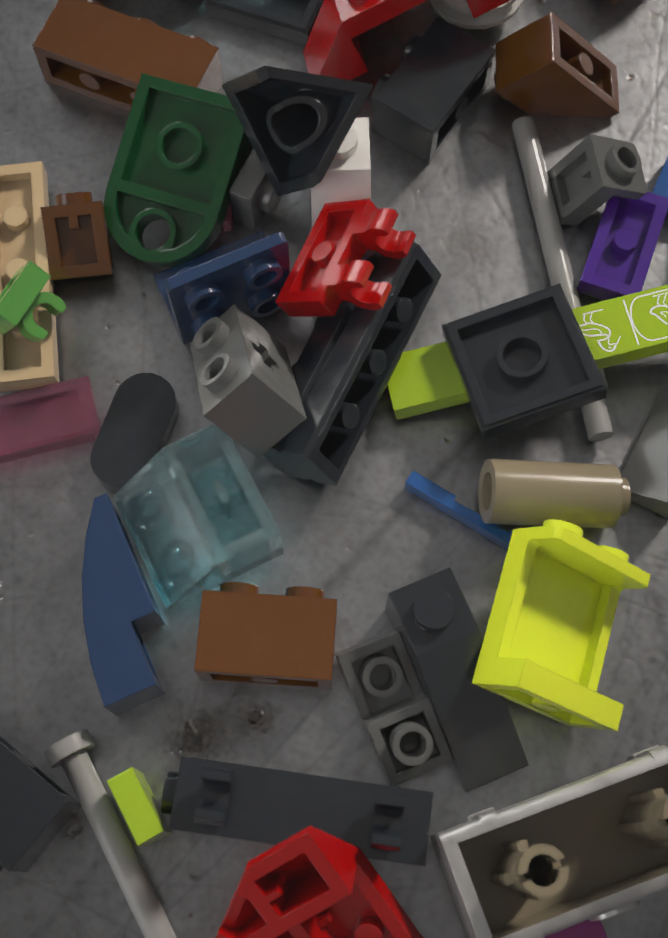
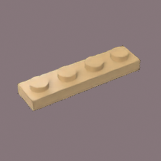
(22, 239)

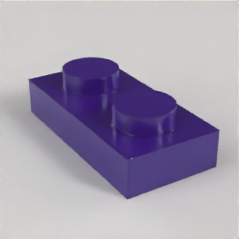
(623, 246)

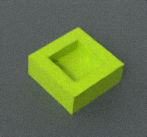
(139, 807)

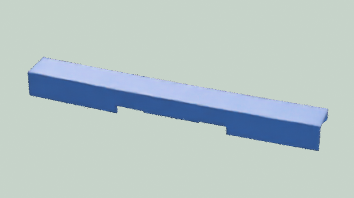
(445, 502)

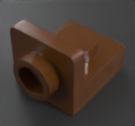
(76, 237)

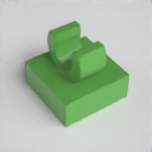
(21, 298)

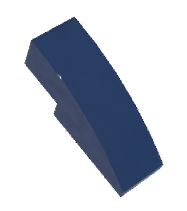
(117, 612)

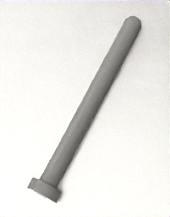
(110, 833)

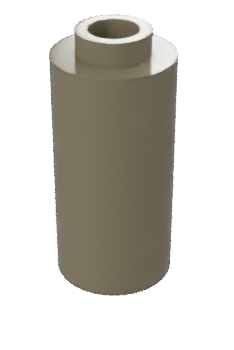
(544, 490)

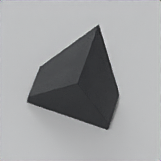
(295, 121)

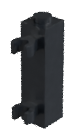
(276, 804)

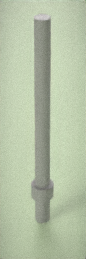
(554, 248)

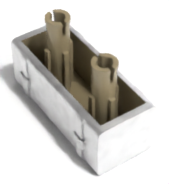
(562, 853)

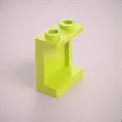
(555, 624)

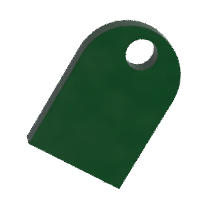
(175, 167)

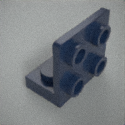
(239, 273)

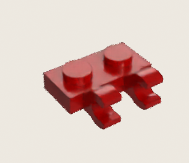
(331, 261)

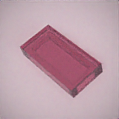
(48, 419)

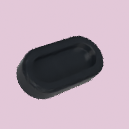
(133, 429)

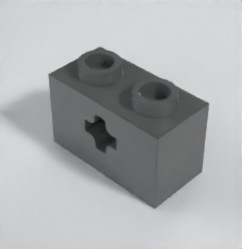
(245, 381)

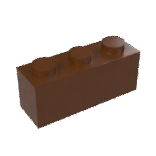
(107, 51)

